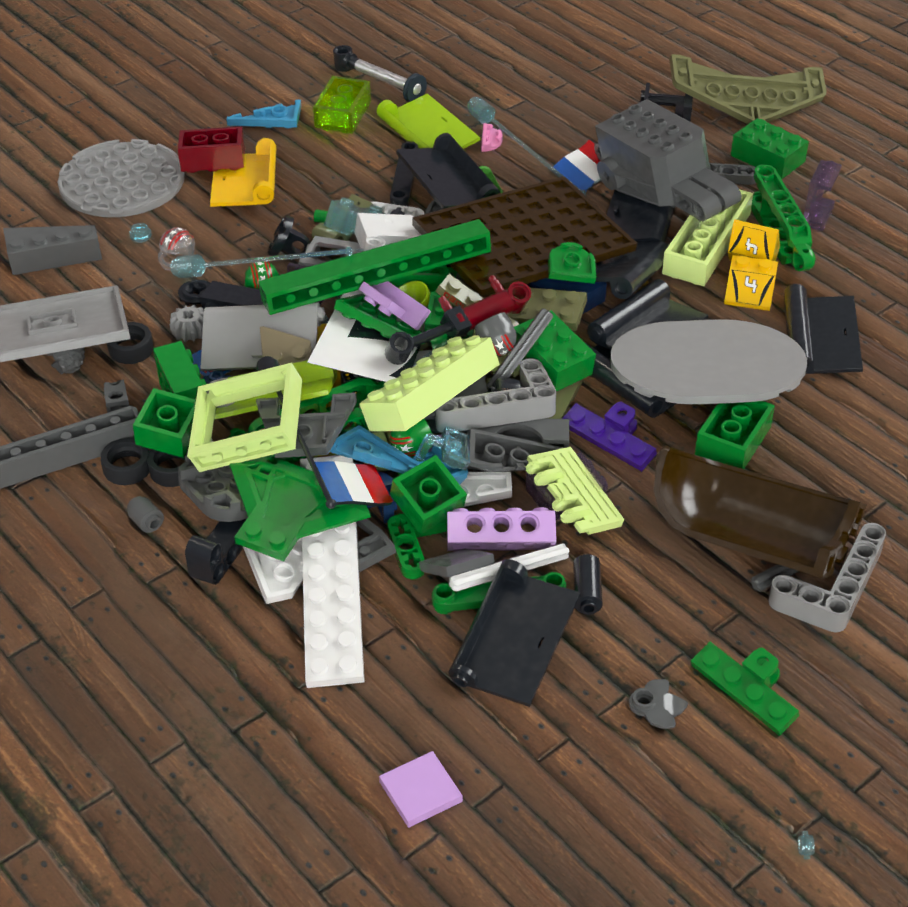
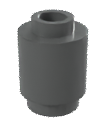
(145, 514)

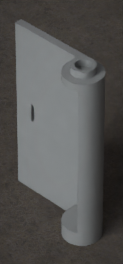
(233, 333)

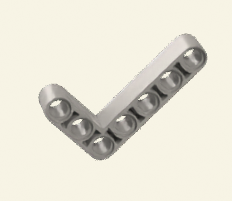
(503, 407)
(831, 608)

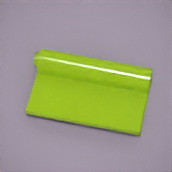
(316, 382)

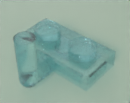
(453, 445)

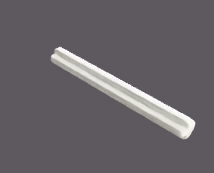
(529, 561)

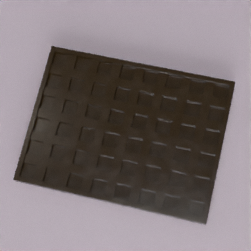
(525, 230)

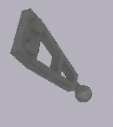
(374, 547)

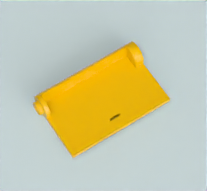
(249, 184)

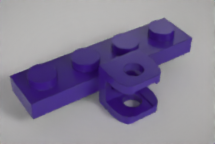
(612, 433)

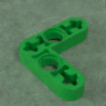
(409, 536)

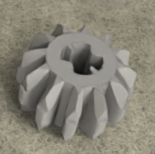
(187, 323)

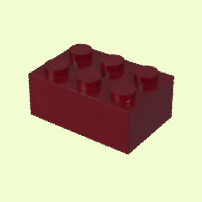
(211, 149)

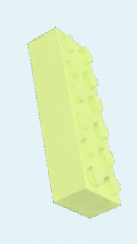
(703, 244)
(429, 384)

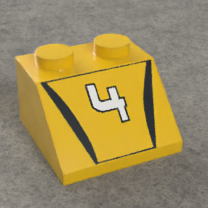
(753, 241)
(751, 282)

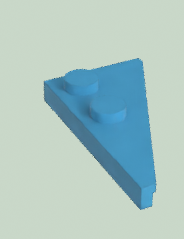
(269, 117)
(370, 449)

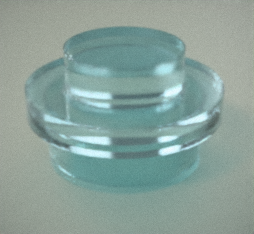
(140, 232)

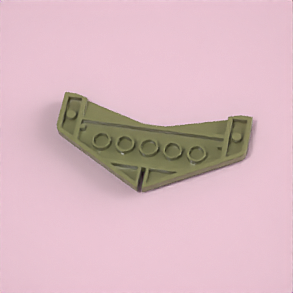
(748, 95)

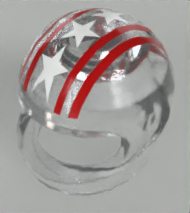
(175, 242)

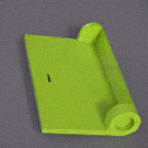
(424, 121)

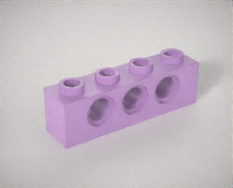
(489, 539)

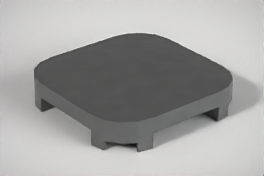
(212, 491)

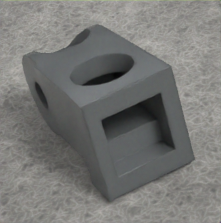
(115, 395)

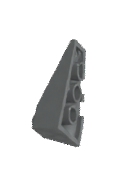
(501, 453)

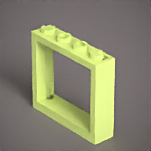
(253, 445)

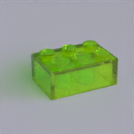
(342, 104)

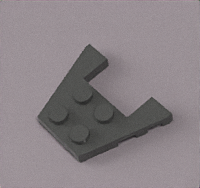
(317, 429)

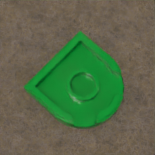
(572, 263)

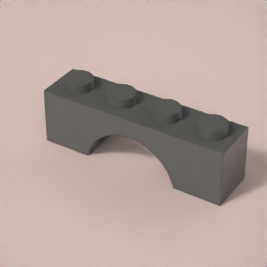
(544, 431)

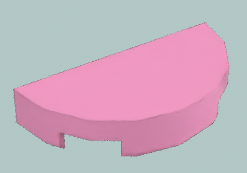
(491, 138)

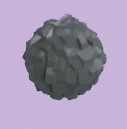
(68, 360)

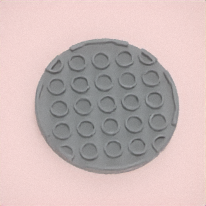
(120, 178)

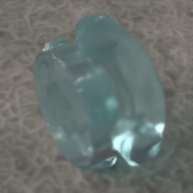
(806, 845)

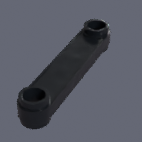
(403, 180)

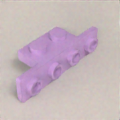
(396, 302)

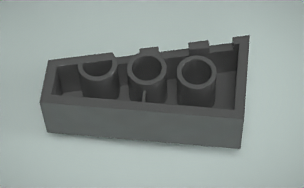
(50, 247)

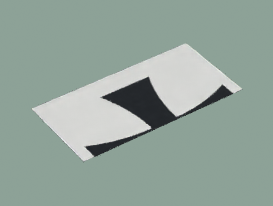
(357, 350)

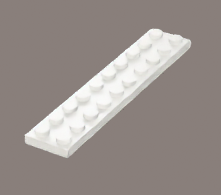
(332, 603)

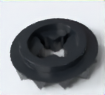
(186, 291)

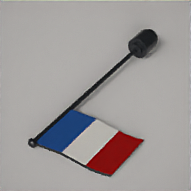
(340, 481)

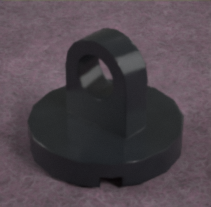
(285, 236)

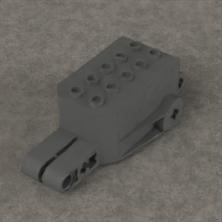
(661, 161)

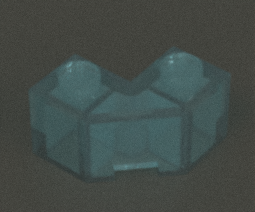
(343, 215)

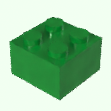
(165, 423)
(427, 494)

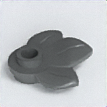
(659, 705)

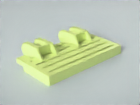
(574, 491)

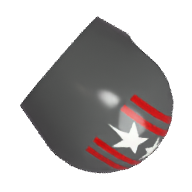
(501, 332)

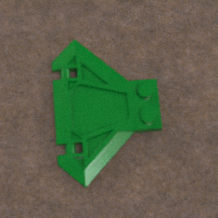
(284, 506)

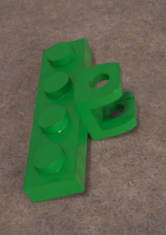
(749, 684)

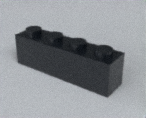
(224, 294)

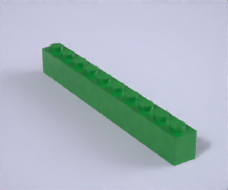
(374, 266)

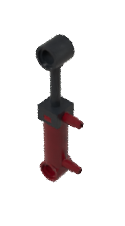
(459, 320)

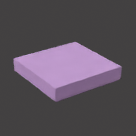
(420, 789)

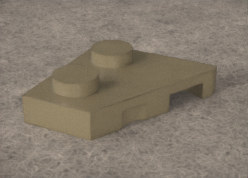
(284, 346)

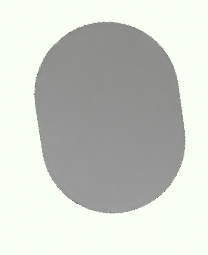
(708, 361)

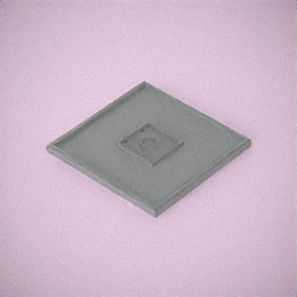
(62, 323)

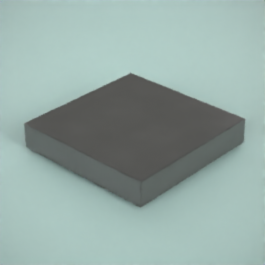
(457, 562)

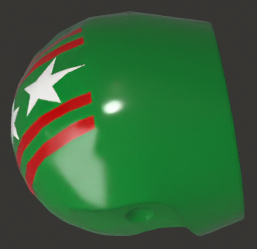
(259, 271)
(410, 440)

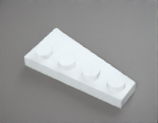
(487, 487)

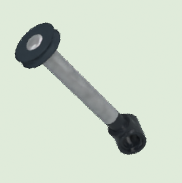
(412, 87)

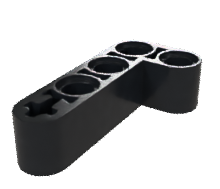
(213, 556)

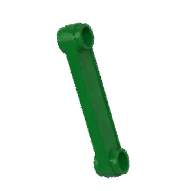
(446, 600)

